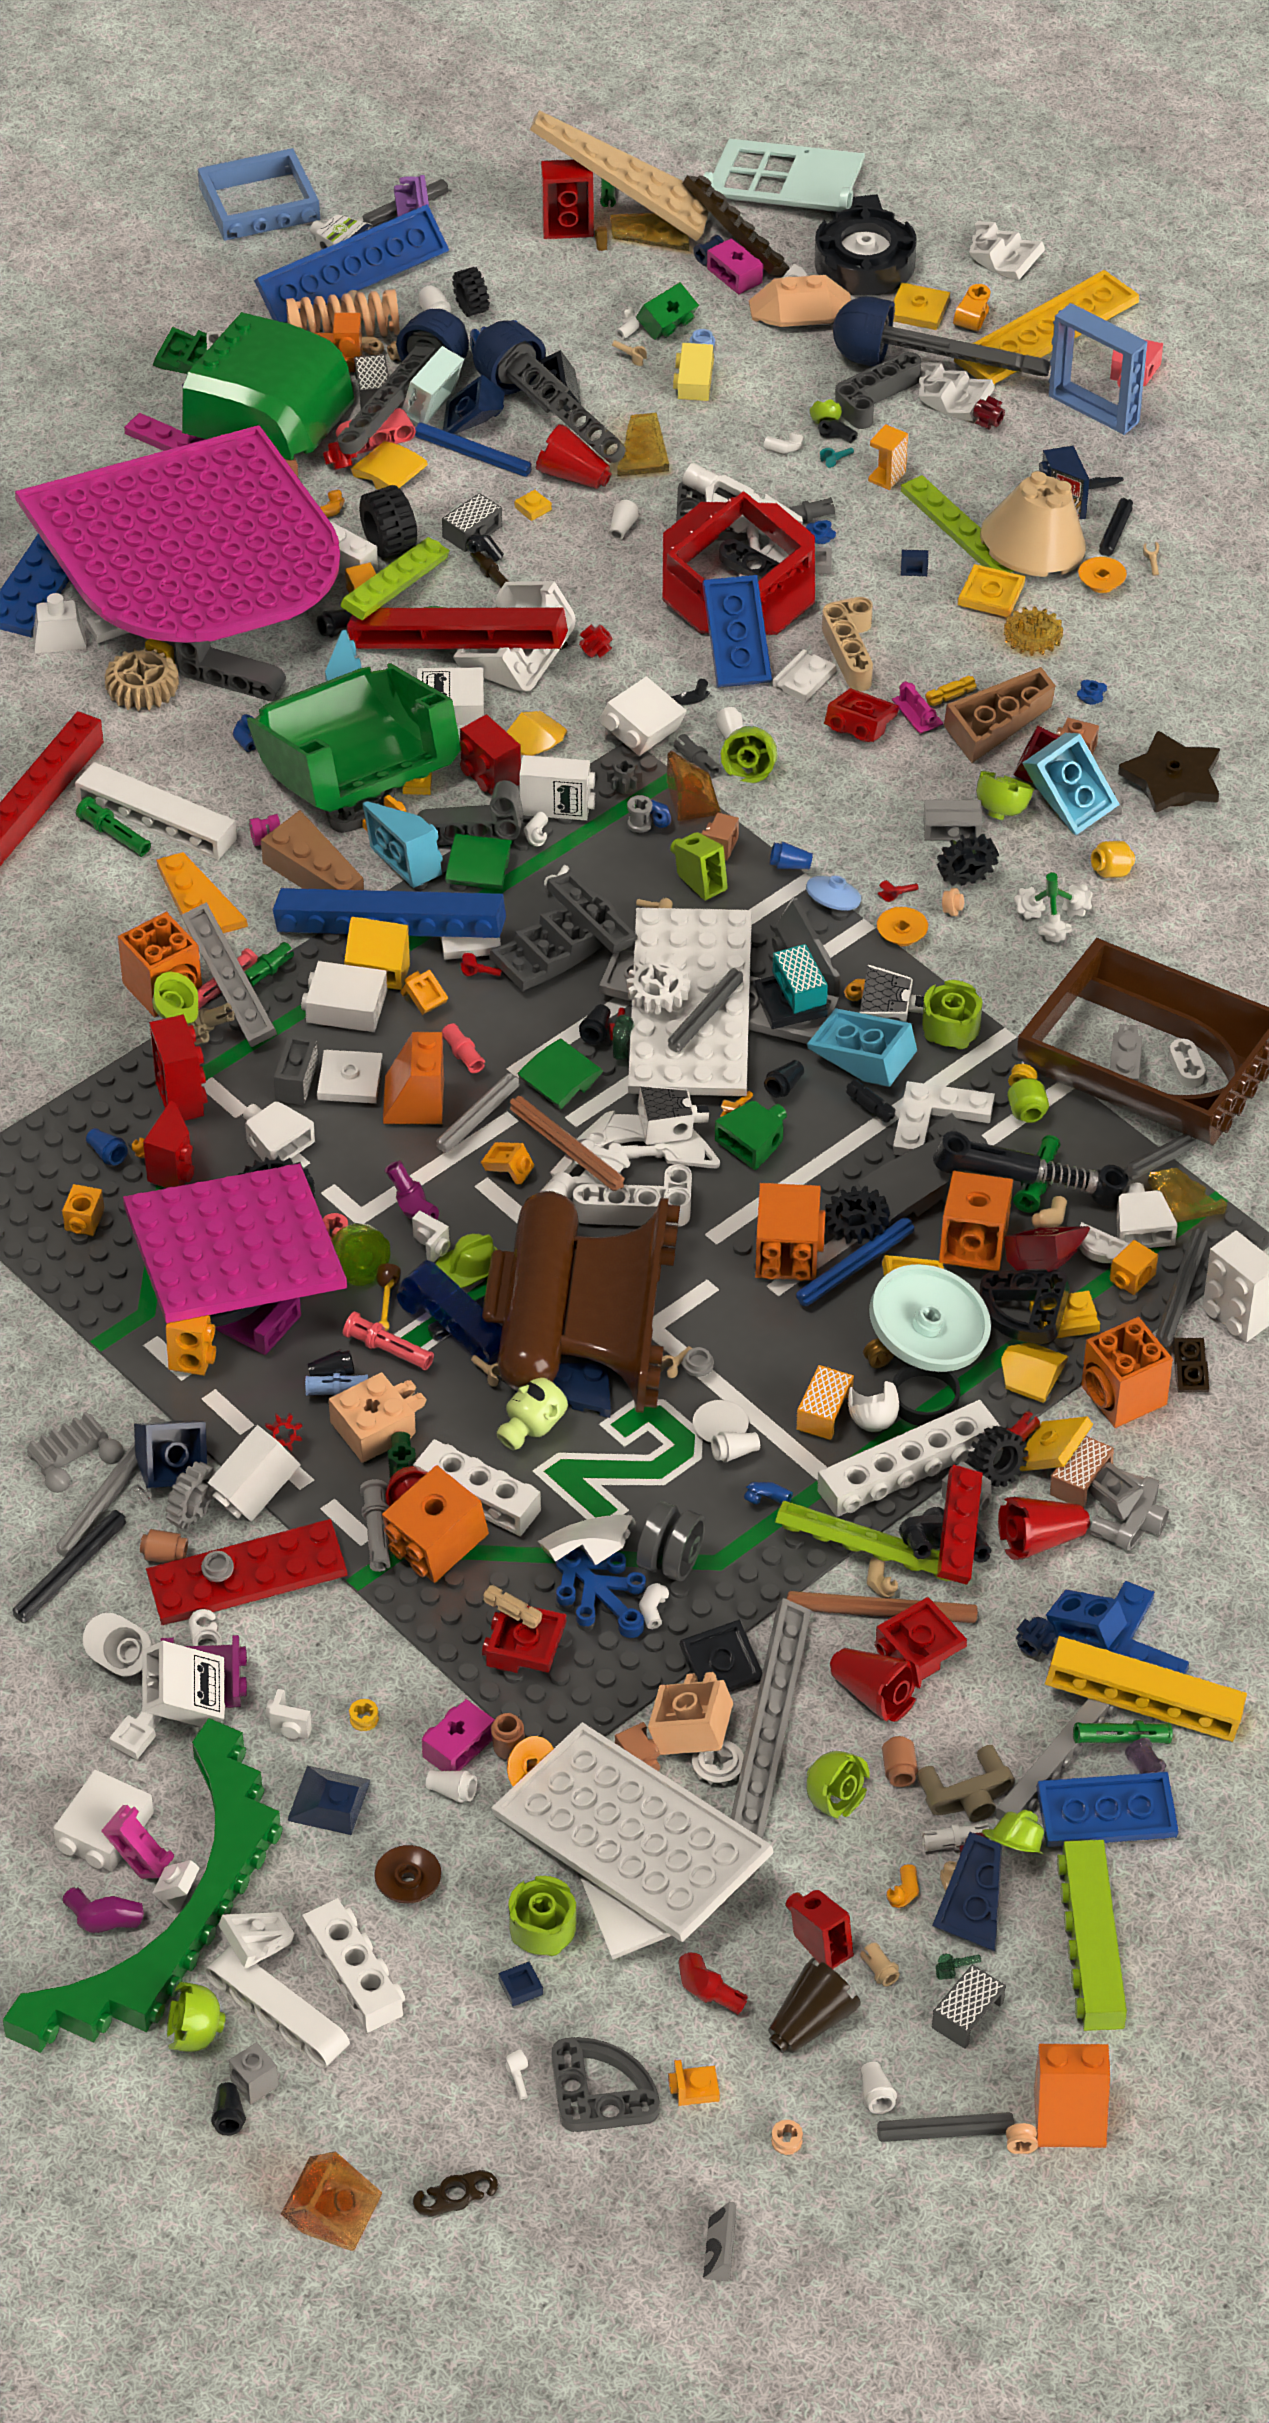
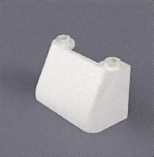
(517, 666)

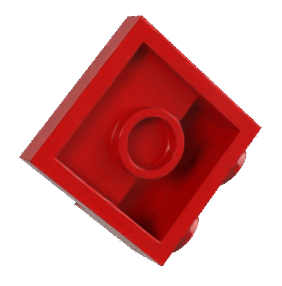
(860, 715)
(921, 1636)
(519, 1645)

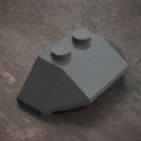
(794, 930)

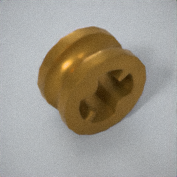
(877, 1354)

